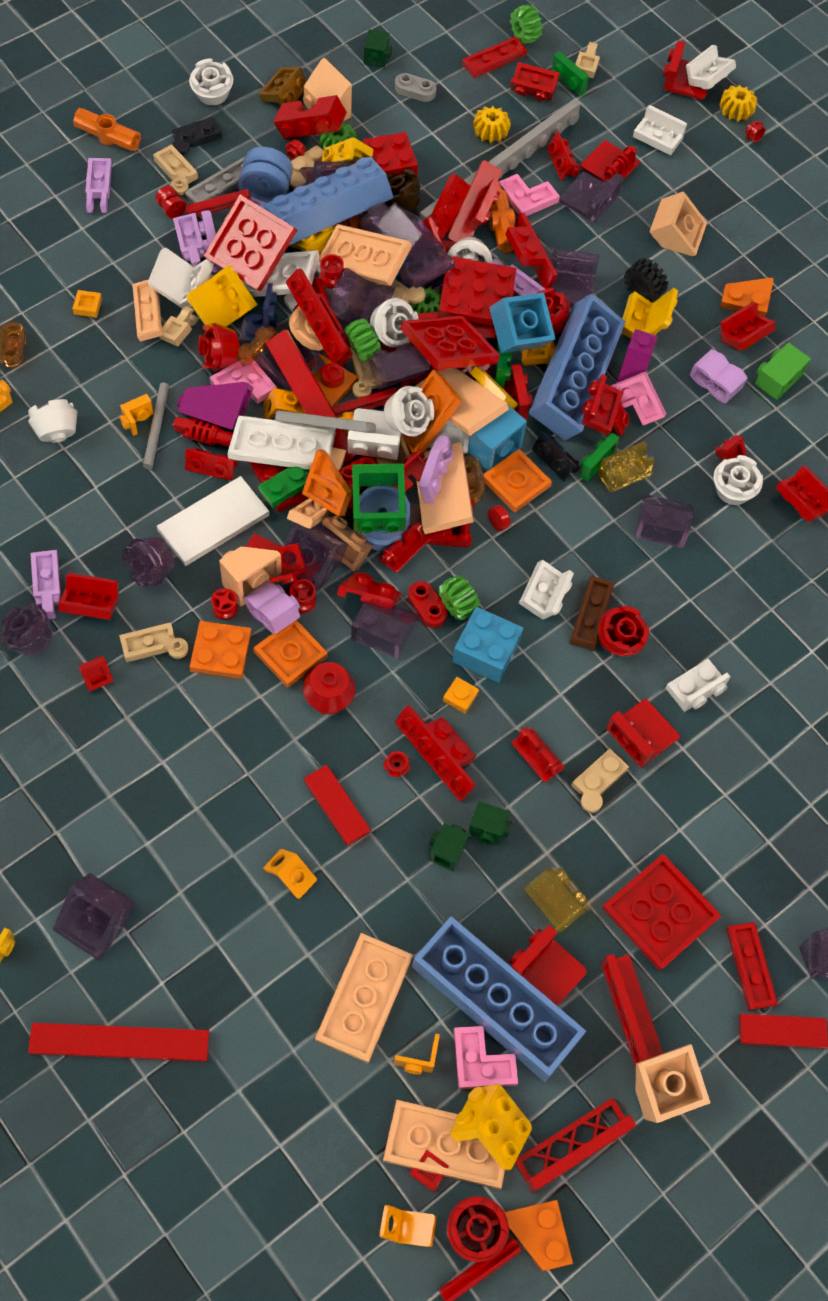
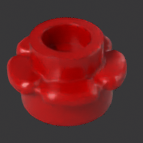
(755, 131)
(295, 149)
(397, 757)

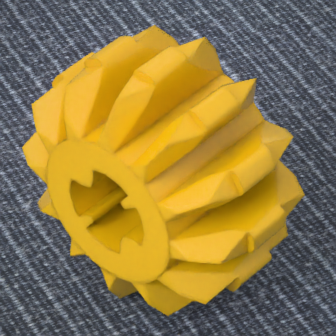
(738, 103)
(491, 124)

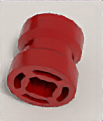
(171, 203)
(331, 269)
(304, 593)

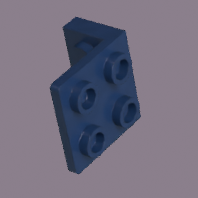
(255, 321)

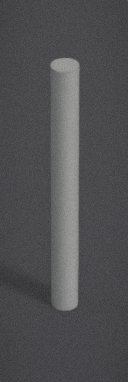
(156, 426)

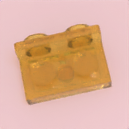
(557, 898)

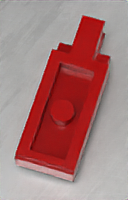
(450, 203)

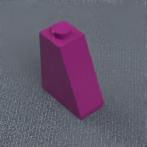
(638, 355)
(216, 403)

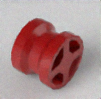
(222, 598)

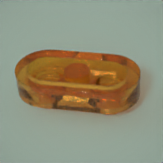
(12, 346)
(248, 352)
(475, 478)

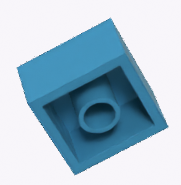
(522, 323)
(497, 439)
(487, 644)

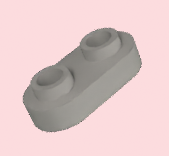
(415, 87)

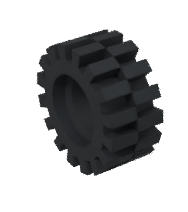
(646, 279)

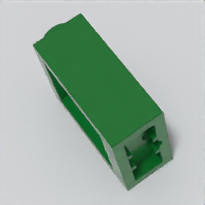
(379, 476)

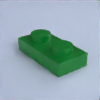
(570, 73)
(503, 368)
(603, 449)
(283, 485)

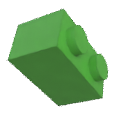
(782, 370)

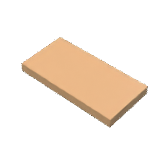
(368, 253)
(477, 405)
(453, 503)
(364, 998)
(425, 1128)

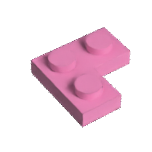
(528, 200)
(251, 374)
(642, 395)
(475, 1067)

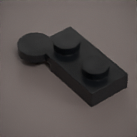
(196, 134)

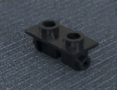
(552, 454)

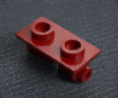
(562, 157)
(209, 464)
(413, 467)
(401, 552)
(537, 754)

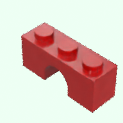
(322, 118)

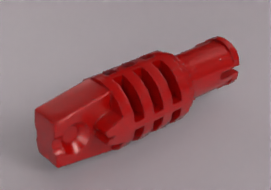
(202, 431)

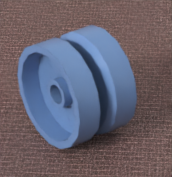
(265, 173)
(380, 500)

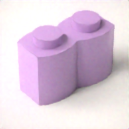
(718, 376)
(272, 606)

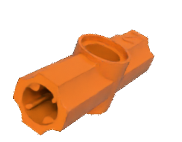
(107, 129)
(500, 220)

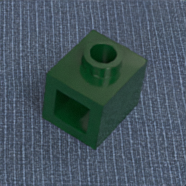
(377, 48)
(489, 823)
(448, 846)

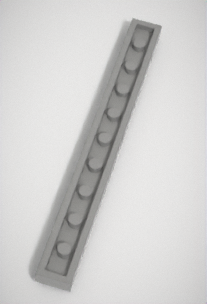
(526, 145)

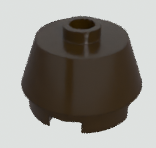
(405, 190)

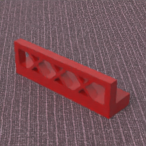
(631, 1008)
(580, 1154)

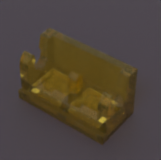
(626, 467)

